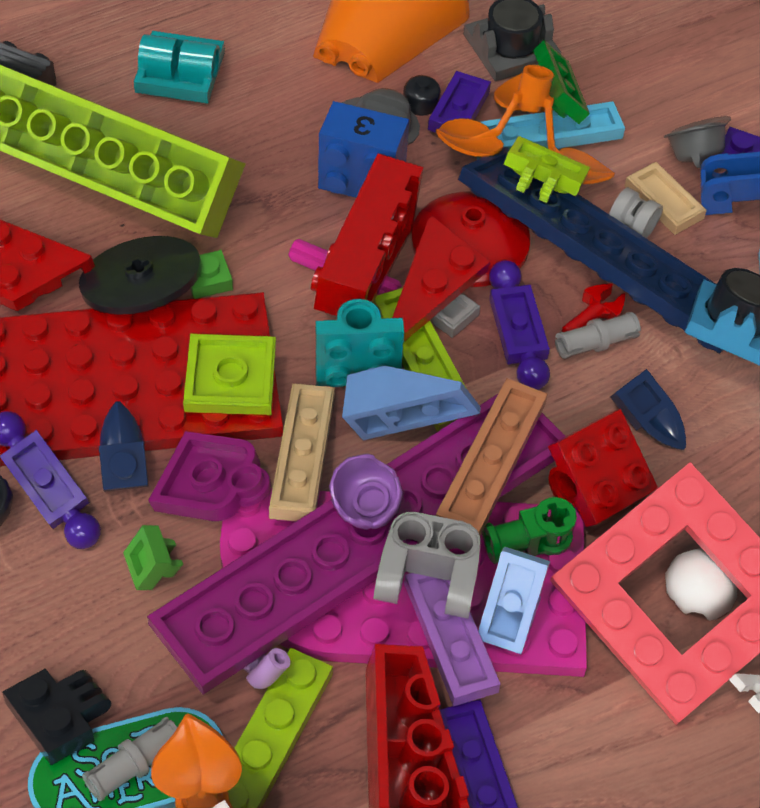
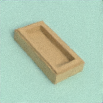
(679, 206)

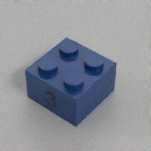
(351, 142)

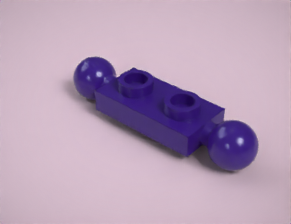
(519, 324)
(47, 482)

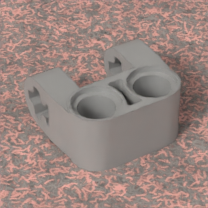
(430, 558)

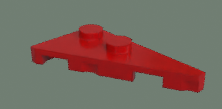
(437, 276)

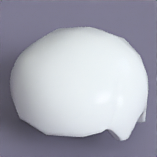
(699, 585)

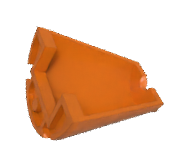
(385, 34)

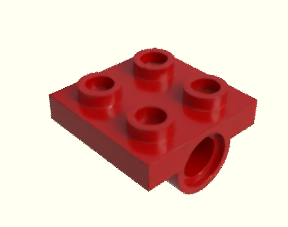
(600, 468)

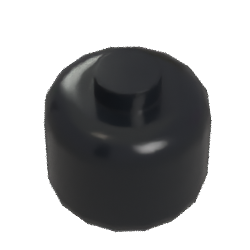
(422, 94)

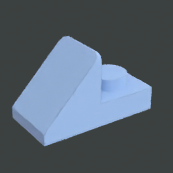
(513, 600)

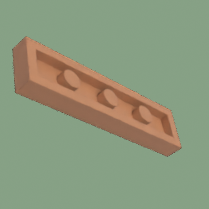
(493, 455)

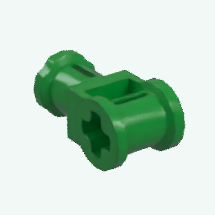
(533, 530)

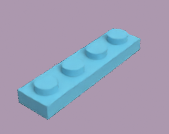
(599, 126)

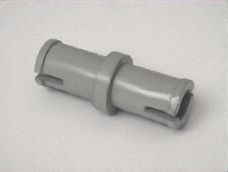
(597, 335)
(130, 761)

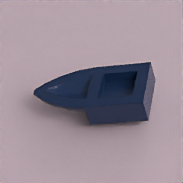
(650, 407)
(122, 451)

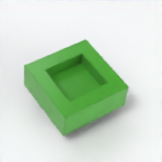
(213, 277)

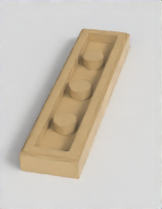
(302, 452)

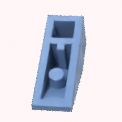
(400, 400)

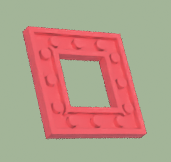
(593, 590)

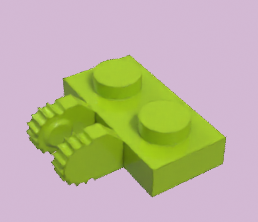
(545, 165)

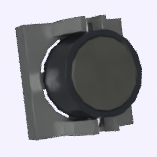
(509, 35)

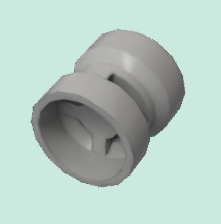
(635, 212)

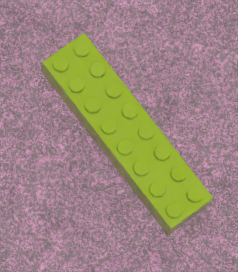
(116, 154)

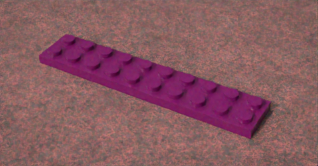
(315, 562)

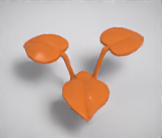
(525, 93)
(196, 766)

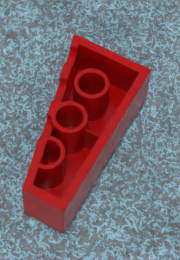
(370, 235)
(406, 735)

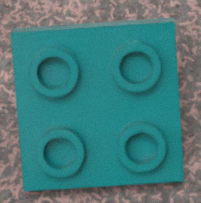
(178, 66)
(356, 343)

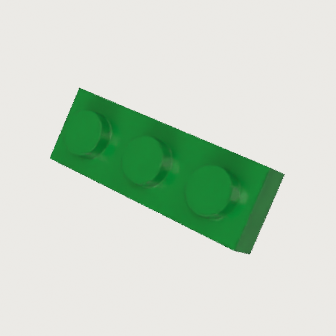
(564, 87)

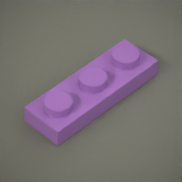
(453, 642)

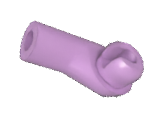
(267, 668)

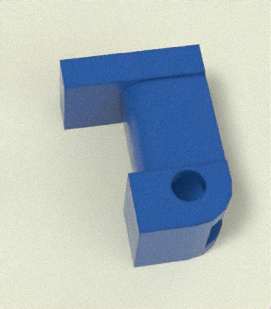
(736, 184)

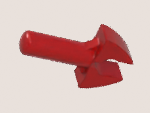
(593, 297)

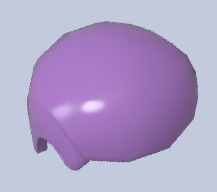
(366, 492)

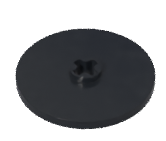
(140, 275)

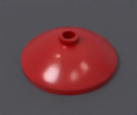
(479, 225)

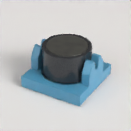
(730, 315)

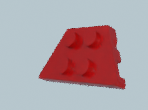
(34, 265)

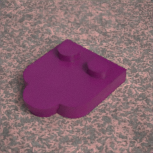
(210, 478)

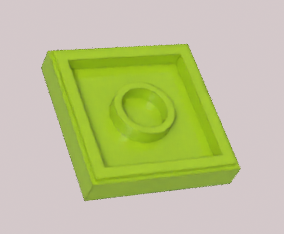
(230, 374)

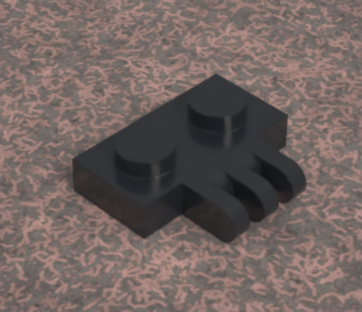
(57, 712)

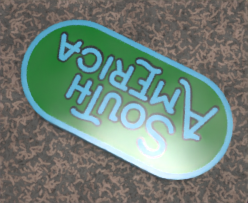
(63, 784)

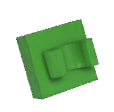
(150, 558)

